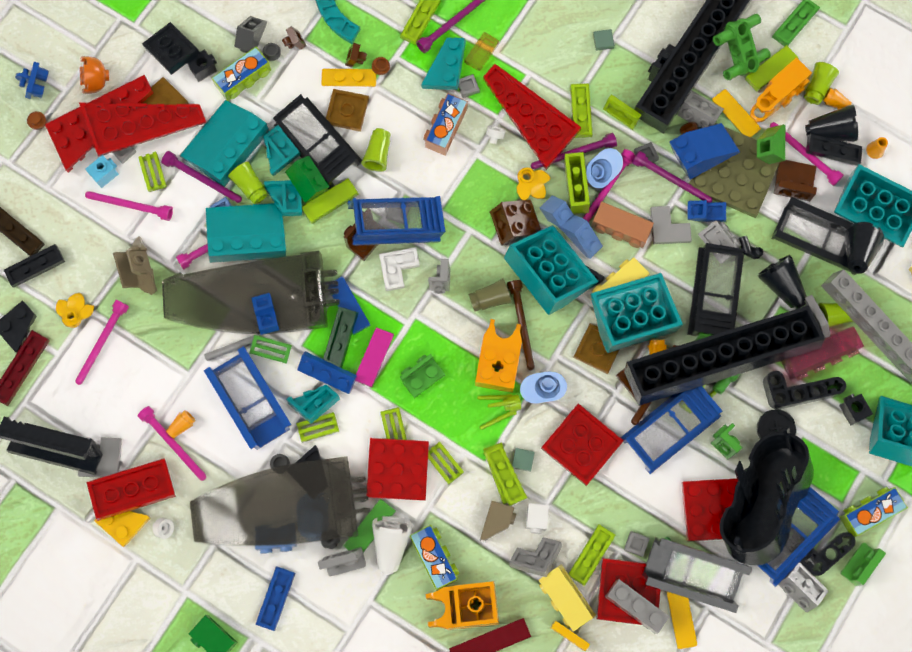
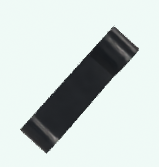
(805, 390)

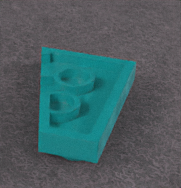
(447, 66)

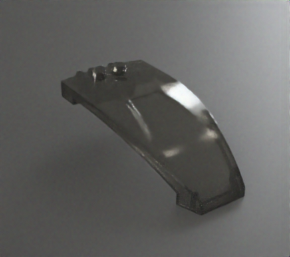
(223, 302)
(281, 506)

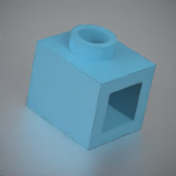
(102, 171)

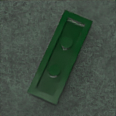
(340, 336)

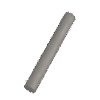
(229, 348)

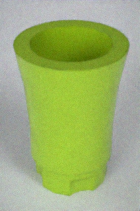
(820, 82)
(377, 150)
(248, 182)
(834, 314)

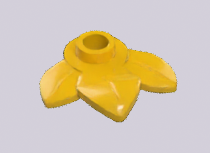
(532, 186)
(74, 307)

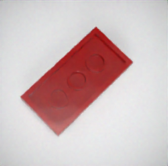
(130, 489)

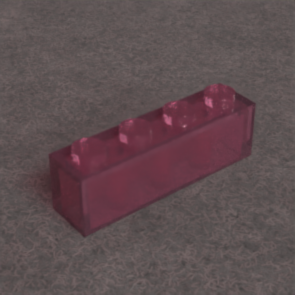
(832, 351)

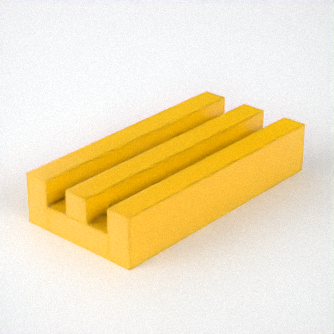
(570, 636)

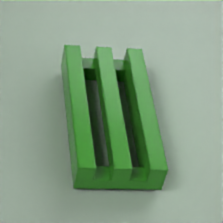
(286, 353)

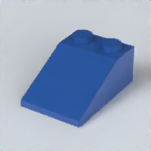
(703, 149)

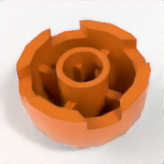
(92, 75)

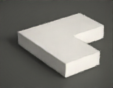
(393, 263)

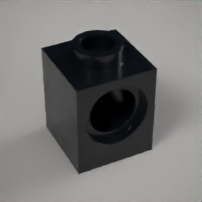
(202, 72)
(863, 408)

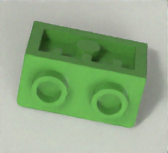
(421, 375)
(724, 443)
(862, 564)

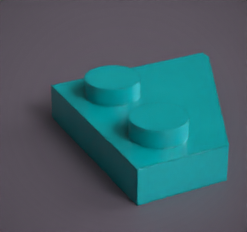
(285, 197)

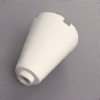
(390, 542)

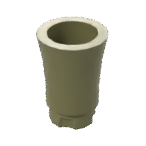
(490, 296)

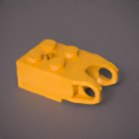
(782, 89)
(499, 352)
(458, 606)

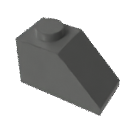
(249, 33)

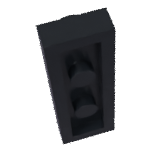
(834, 149)
(34, 265)

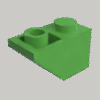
(772, 145)

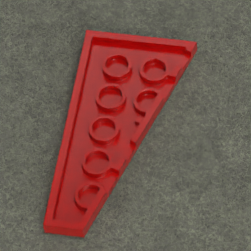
(538, 121)
(130, 124)
(71, 132)

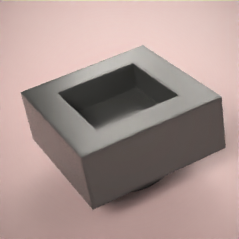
(649, 150)

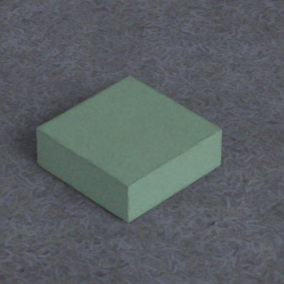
(603, 39)
(523, 459)

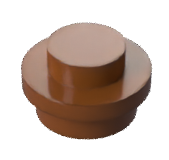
(380, 66)
(36, 120)

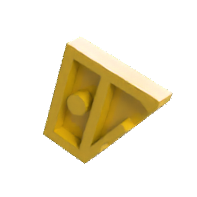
(123, 526)

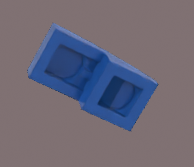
(706, 212)
(265, 313)

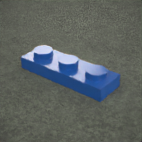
(327, 372)

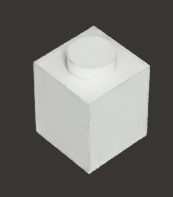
(537, 518)

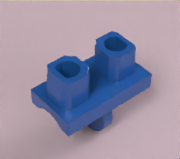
(36, 73)

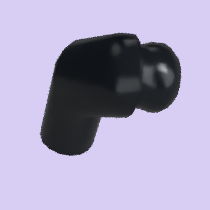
(752, 252)

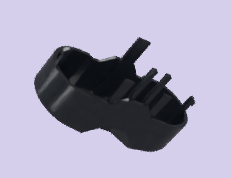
(766, 498)

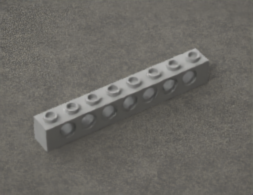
(871, 320)

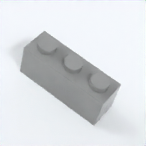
(637, 606)

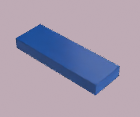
(349, 302)
(275, 598)

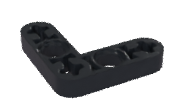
(821, 558)

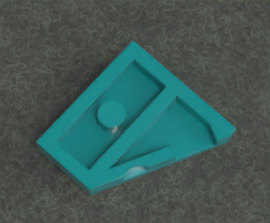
(279, 149)
(314, 402)

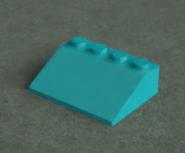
(225, 142)
(877, 201)
(245, 233)
(549, 269)
(635, 312)
(892, 431)

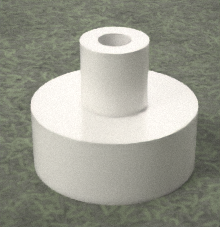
(495, 133)
(163, 528)

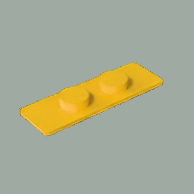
(348, 77)
(736, 114)
(682, 621)

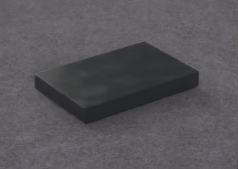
(171, 48)

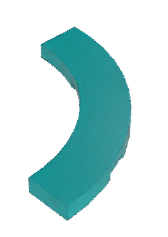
(337, 21)

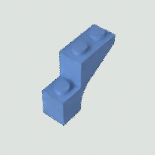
(575, 227)

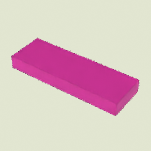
(374, 357)

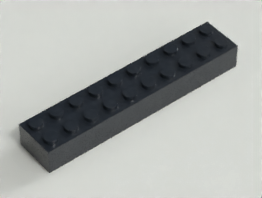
(687, 63)
(723, 355)

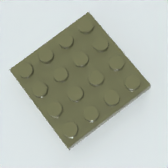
(740, 179)

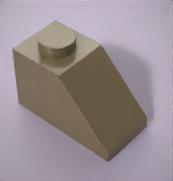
(497, 520)

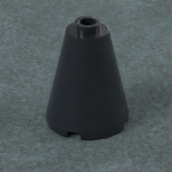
(835, 125)
(862, 245)
(785, 281)

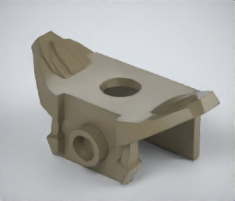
(135, 268)

